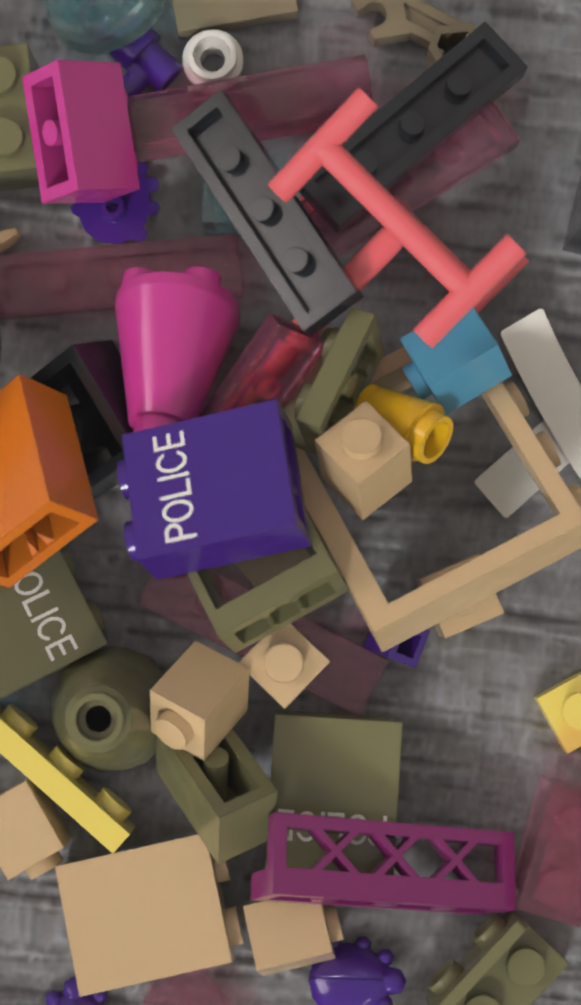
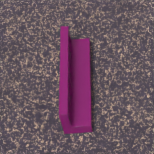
(376, 888)

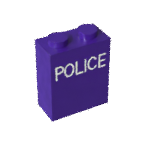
(213, 490)

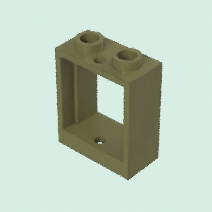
(274, 601)

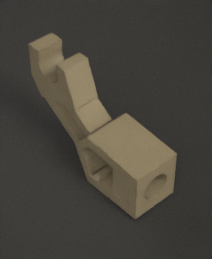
(414, 22)

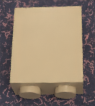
(147, 914)

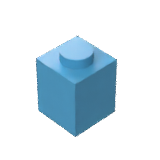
(458, 367)

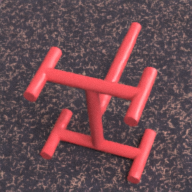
(401, 228)

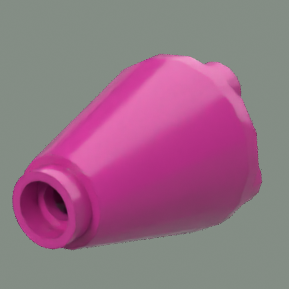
(172, 341)

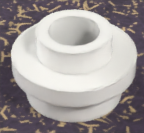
(208, 43)

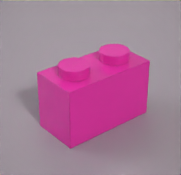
(81, 131)

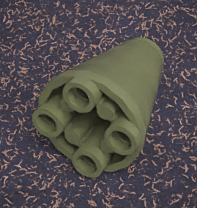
(122, 684)

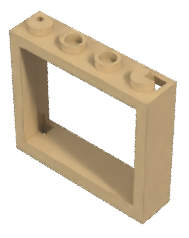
(481, 576)

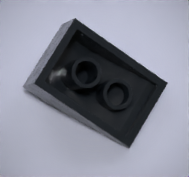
(96, 395)

